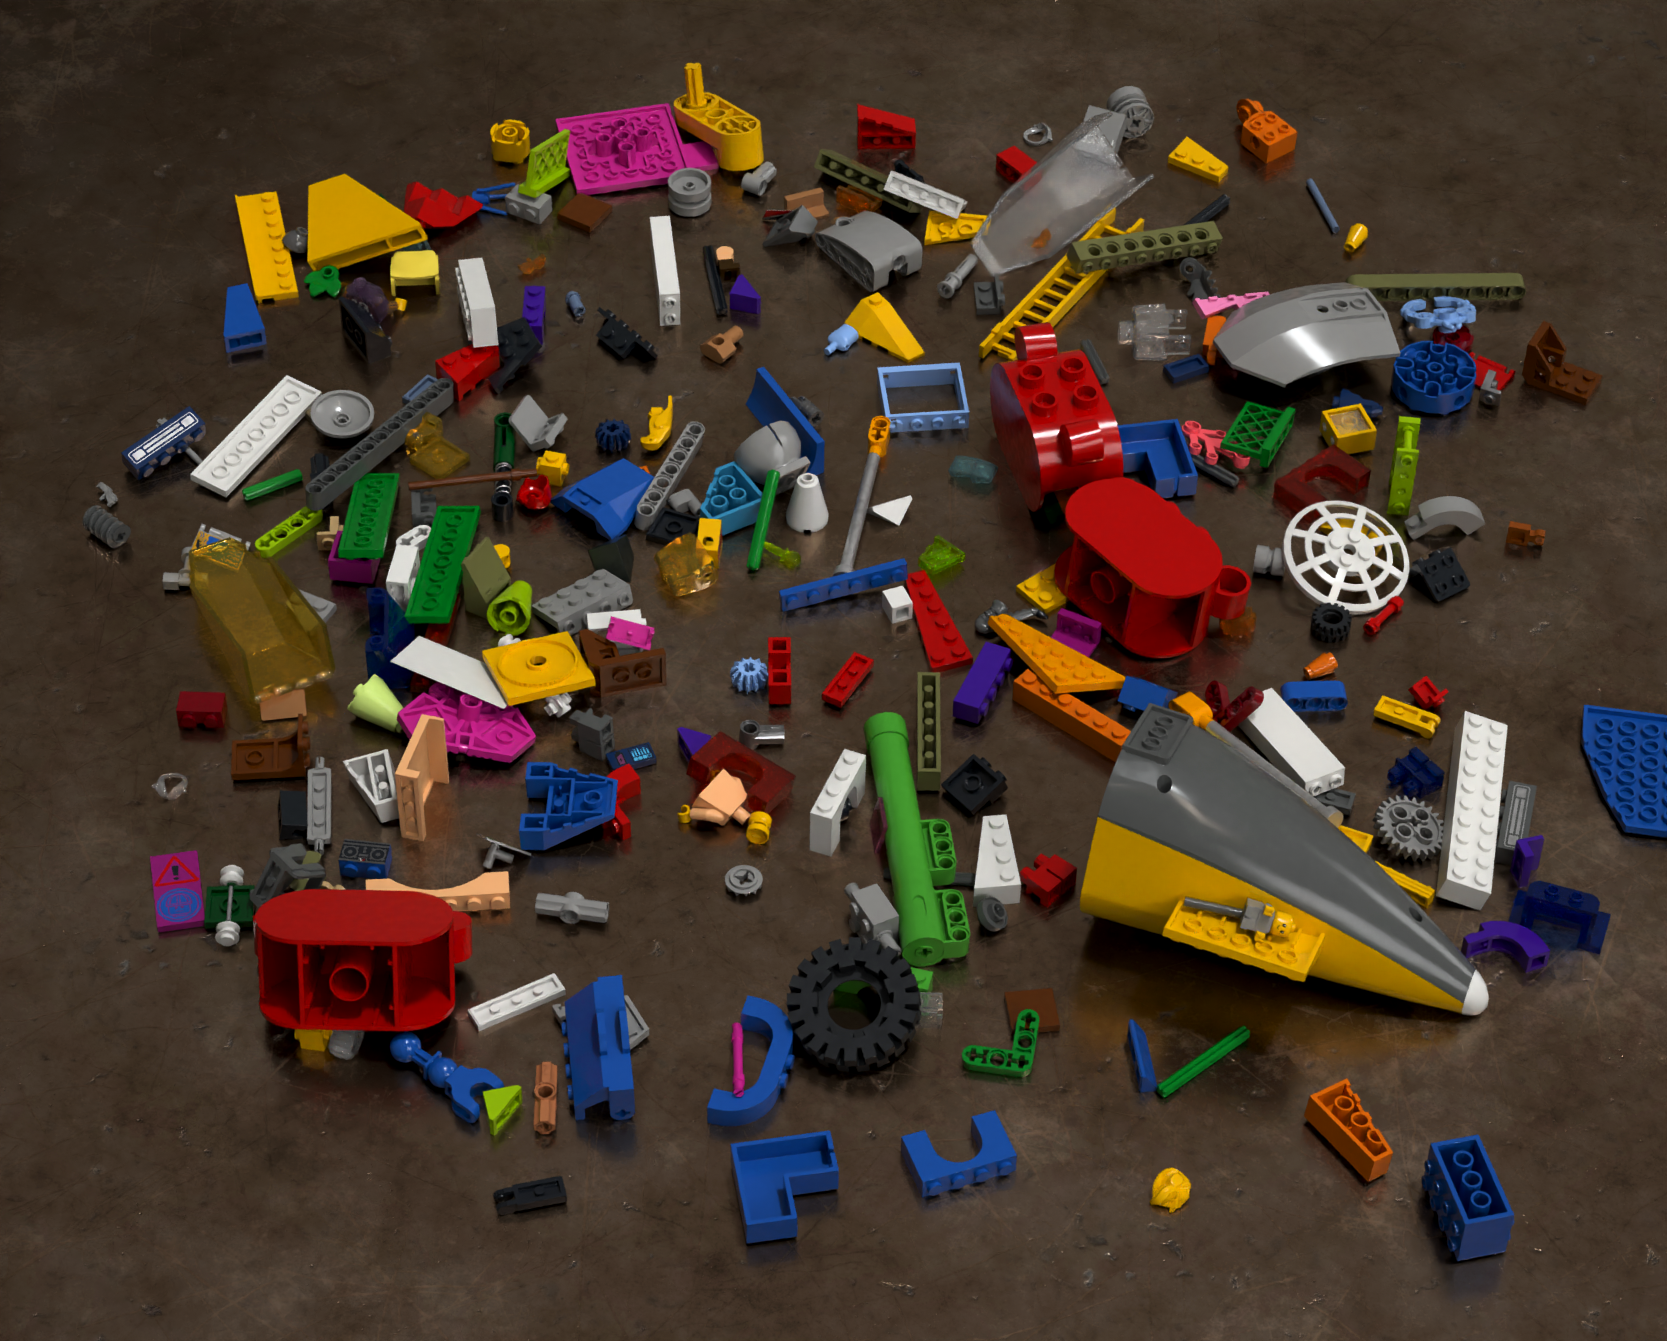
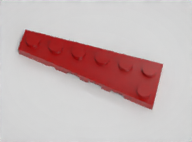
(939, 635)

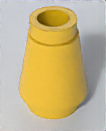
(1356, 236)

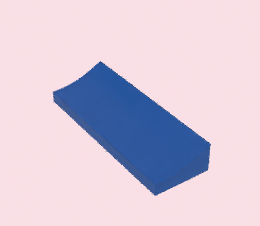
(772, 404)

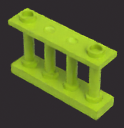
(1403, 465)

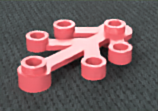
(1193, 431)

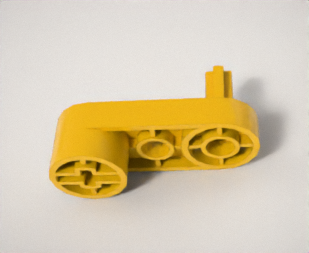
(719, 123)

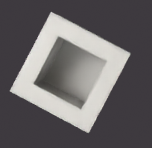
(897, 604)

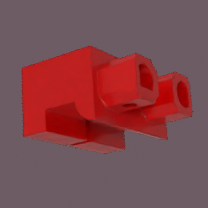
(1050, 879)

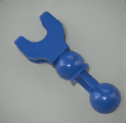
(459, 1082)

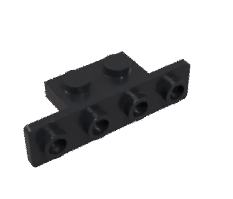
(619, 338)

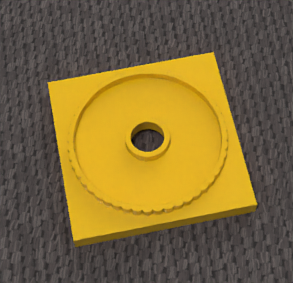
(523, 681)

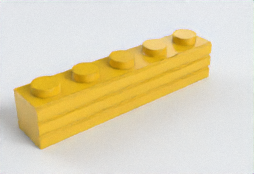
(1417, 891)

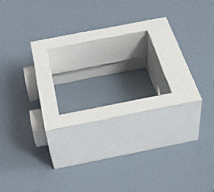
(403, 574)
(600, 622)

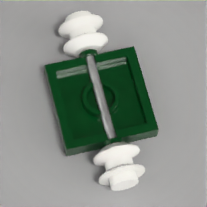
(229, 906)

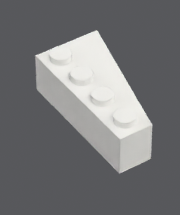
(996, 865)

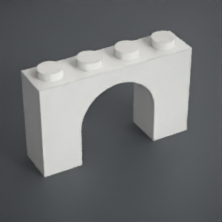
(825, 816)

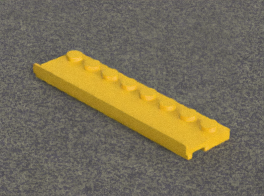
(265, 251)

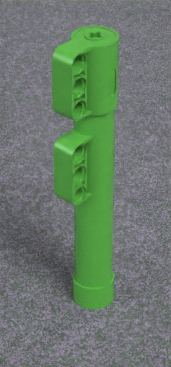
(918, 853)

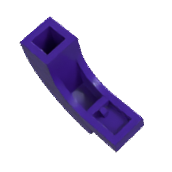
(1508, 938)

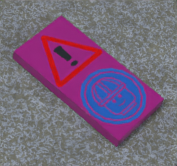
(177, 891)

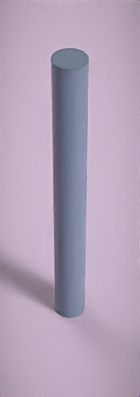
(1322, 205)

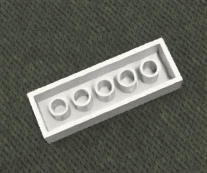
(476, 302)

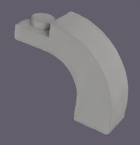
(1444, 511)

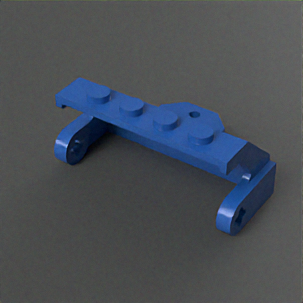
(599, 1049)

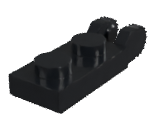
(530, 1195)

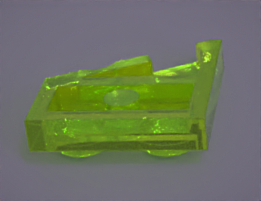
(940, 556)

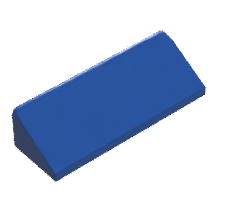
(1141, 1058)

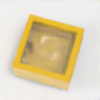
(1348, 429)

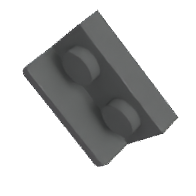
(989, 297)

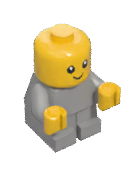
(1264, 919)

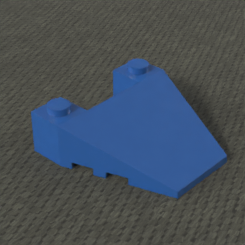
(573, 804)

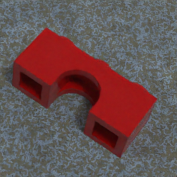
(779, 670)

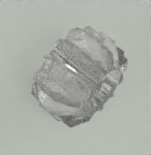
(345, 1043)

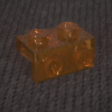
(857, 199)

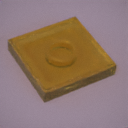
(439, 458)

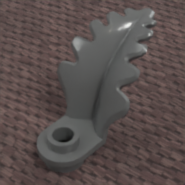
(1199, 279)

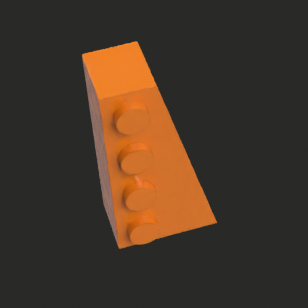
(1349, 1129)

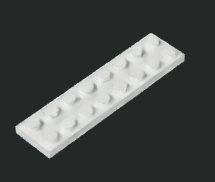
(255, 436)

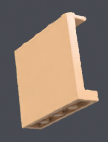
(419, 768)

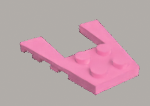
(1215, 305)

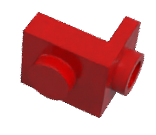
(1427, 694)

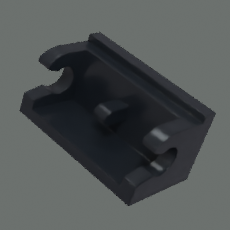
(292, 814)

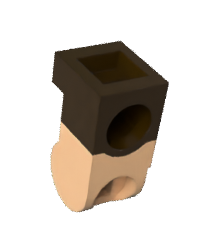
(727, 268)

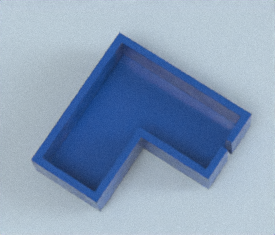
(1162, 453)
(775, 1170)

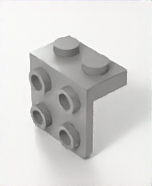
(534, 426)

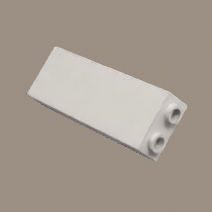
(665, 270)
(1292, 746)

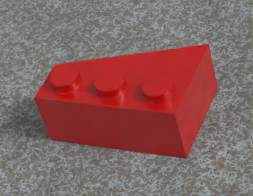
(884, 130)
(468, 367)

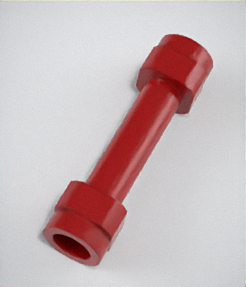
(1393, 606)

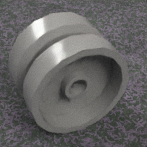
(689, 192)

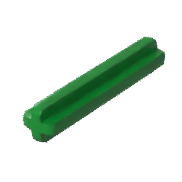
(272, 484)

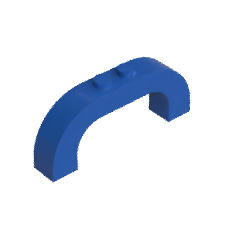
(769, 1020)

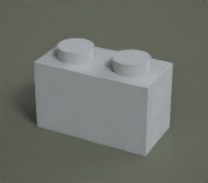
(528, 207)

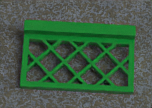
(1272, 437)

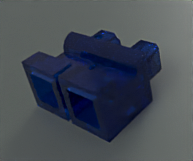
(1417, 773)

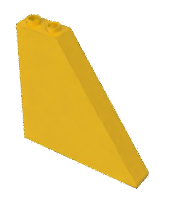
(354, 224)

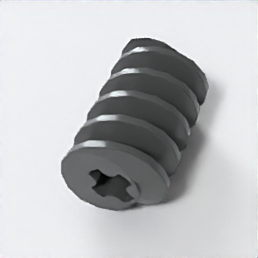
(106, 526)

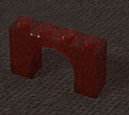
(1330, 465)
(728, 754)

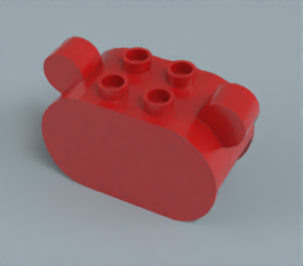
(1052, 417)
(1145, 569)
(358, 959)

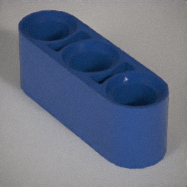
(1314, 695)

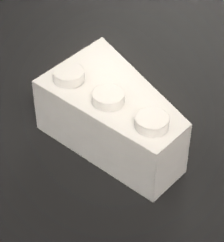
(375, 781)

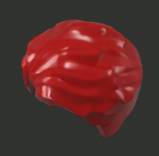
(535, 493)

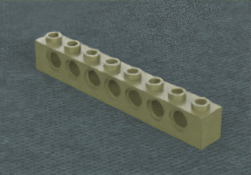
(1144, 247)

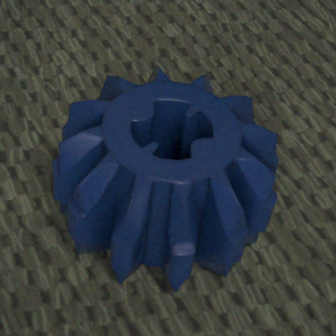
(613, 435)

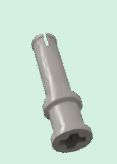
(954, 279)

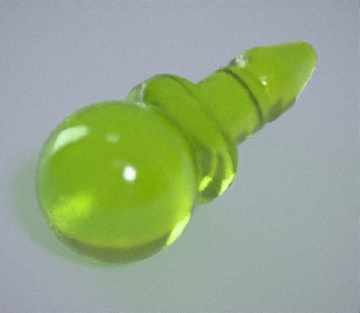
(791, 558)

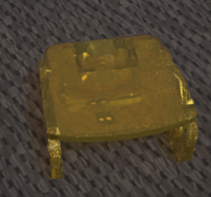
(685, 564)

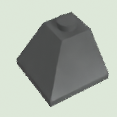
(791, 227)

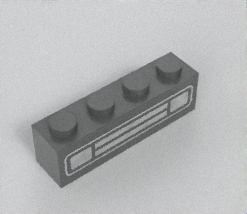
(1515, 819)

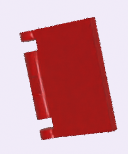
(1482, 367)

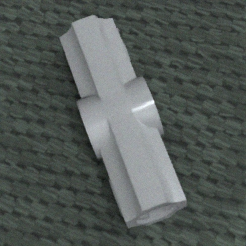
(572, 907)

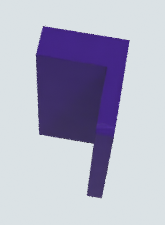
(1526, 858)

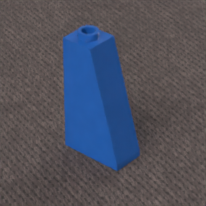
(242, 320)

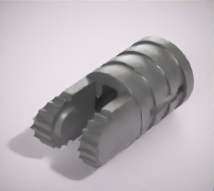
(809, 410)

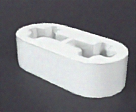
(416, 537)

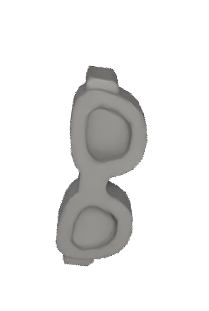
(108, 494)

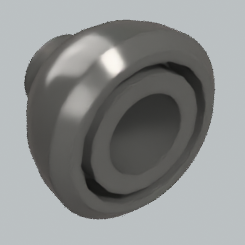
(296, 240)

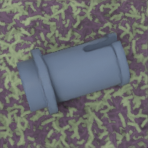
(573, 299)

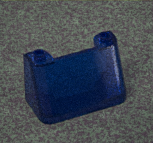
(395, 635)

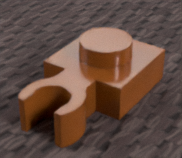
(1522, 534)

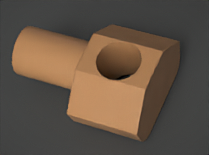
(720, 346)

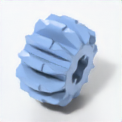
(749, 675)

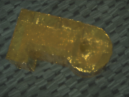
(425, 432)

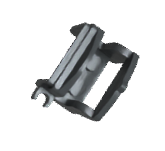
(280, 871)

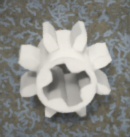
(558, 704)

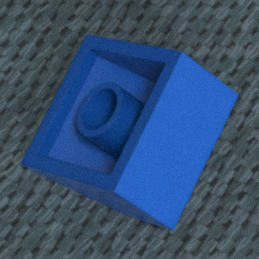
(1139, 693)

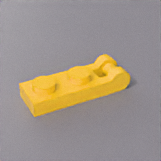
(1407, 716)

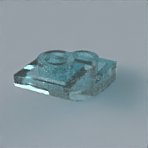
(976, 469)

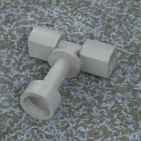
(173, 581)

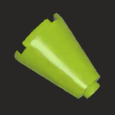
(511, 609)

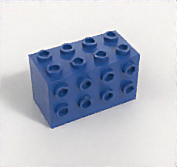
(1467, 1198)

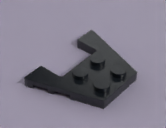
(516, 347)

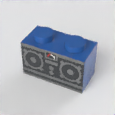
(365, 859)

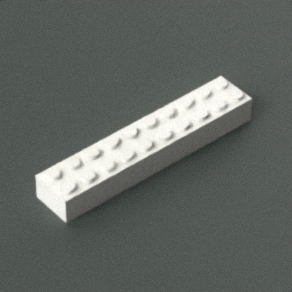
(1472, 811)

